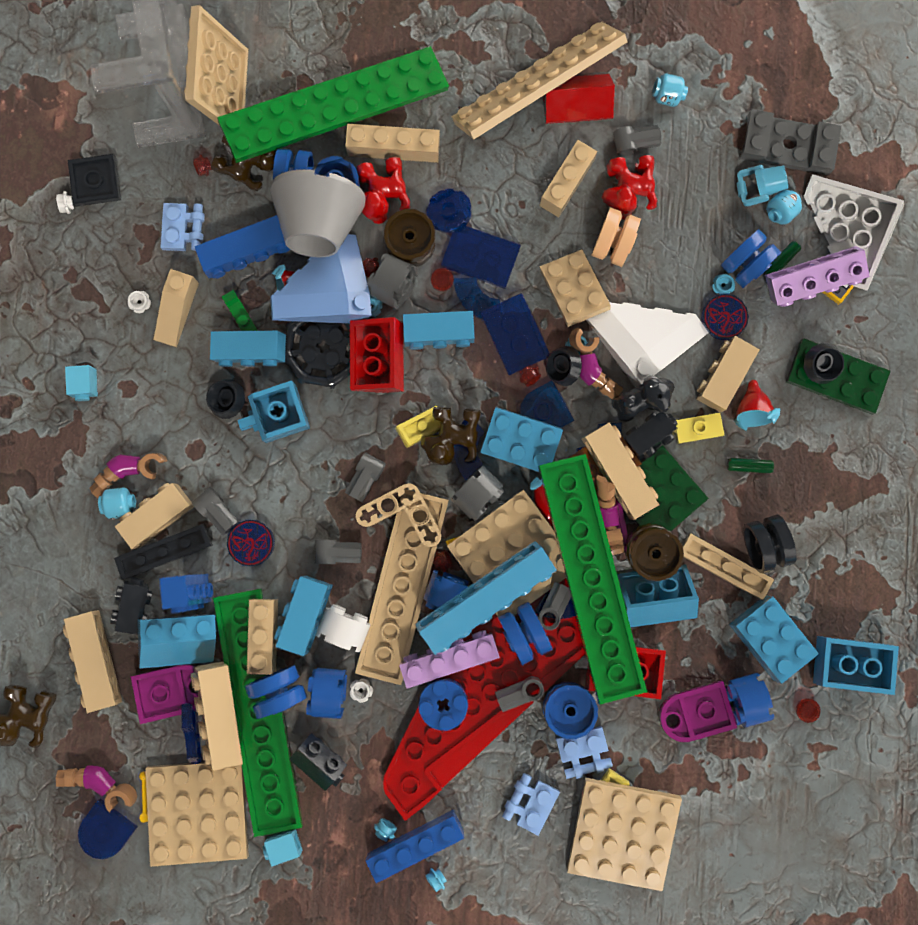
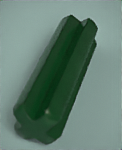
(784, 258)
(750, 465)

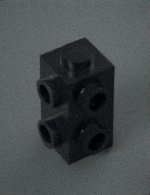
(656, 431)
(132, 599)
(319, 762)

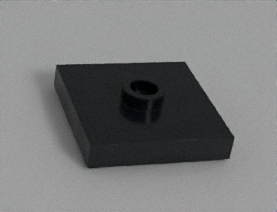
(94, 180)

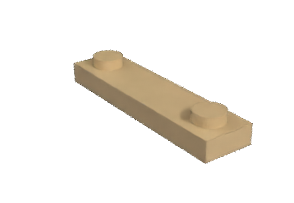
(726, 567)

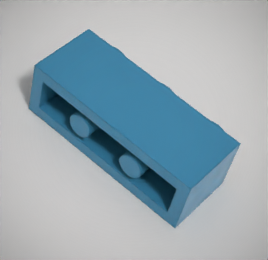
(438, 329)
(247, 347)

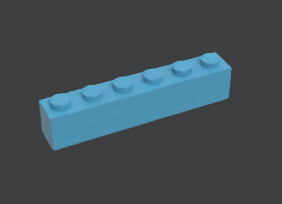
(485, 598)

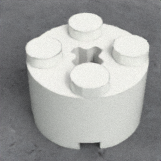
(342, 628)

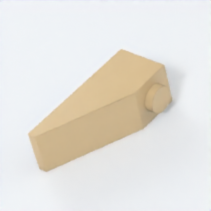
(174, 307)

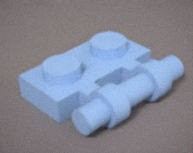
(174, 226)
(582, 747)
(537, 807)

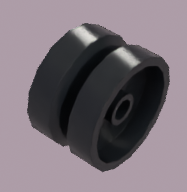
(769, 543)

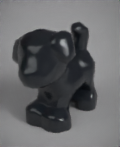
(652, 394)

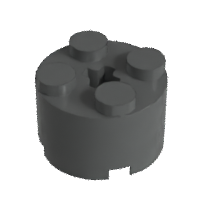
(392, 280)
(477, 492)

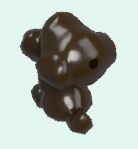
(242, 170)
(441, 447)
(24, 715)

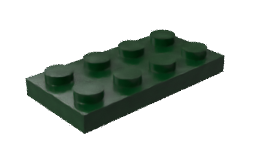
(857, 386)

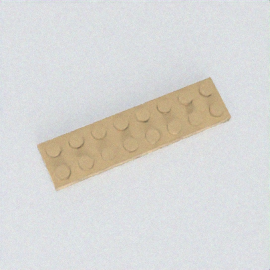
(538, 79)
(400, 592)

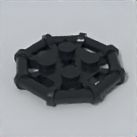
(311, 354)

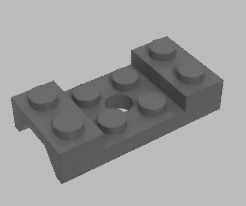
(813, 148)

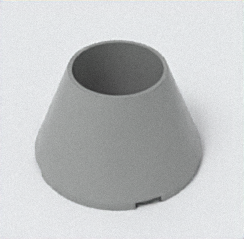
(315, 210)

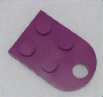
(163, 692)
(699, 713)

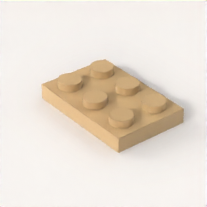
(575, 288)

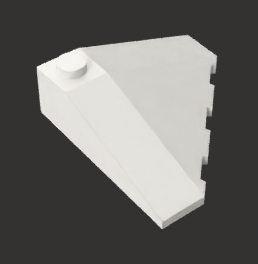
(853, 218)
(645, 338)

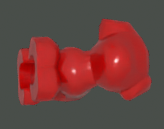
(630, 184)
(382, 188)

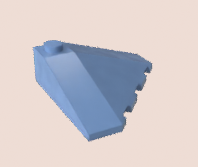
(326, 289)

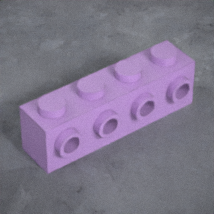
(817, 276)
(458, 657)

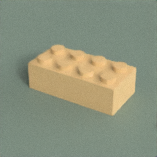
(217, 715)

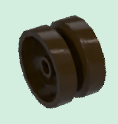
(410, 224)
(663, 562)

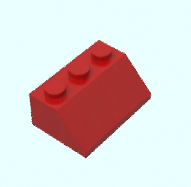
(377, 355)
(652, 667)

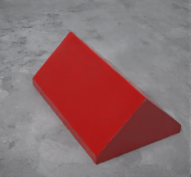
(580, 100)

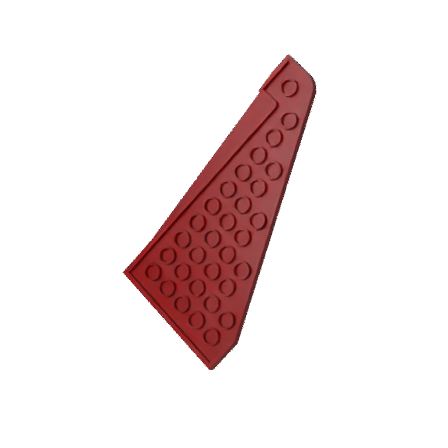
(433, 757)

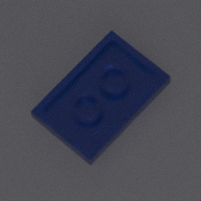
(481, 256)
(515, 334)

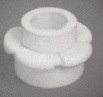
(65, 202)
(133, 300)
(367, 690)

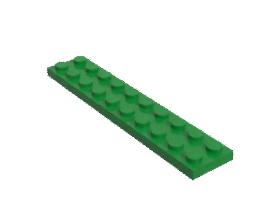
(332, 104)
(592, 579)
(262, 741)

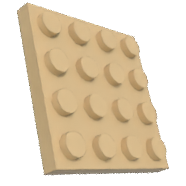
(214, 67)
(503, 536)
(196, 814)
(624, 834)

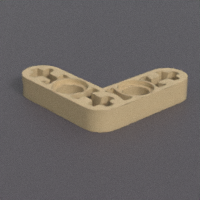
(409, 506)

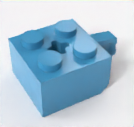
(265, 405)

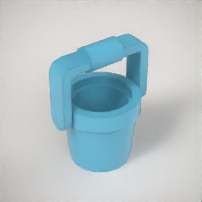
(768, 180)

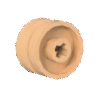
(616, 237)

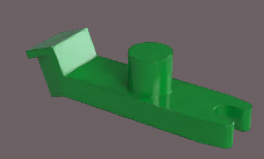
(238, 312)

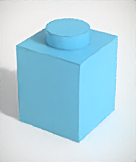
(81, 382)
(282, 847)

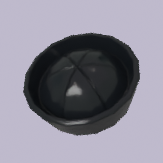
(823, 363)
(564, 365)
(233, 398)

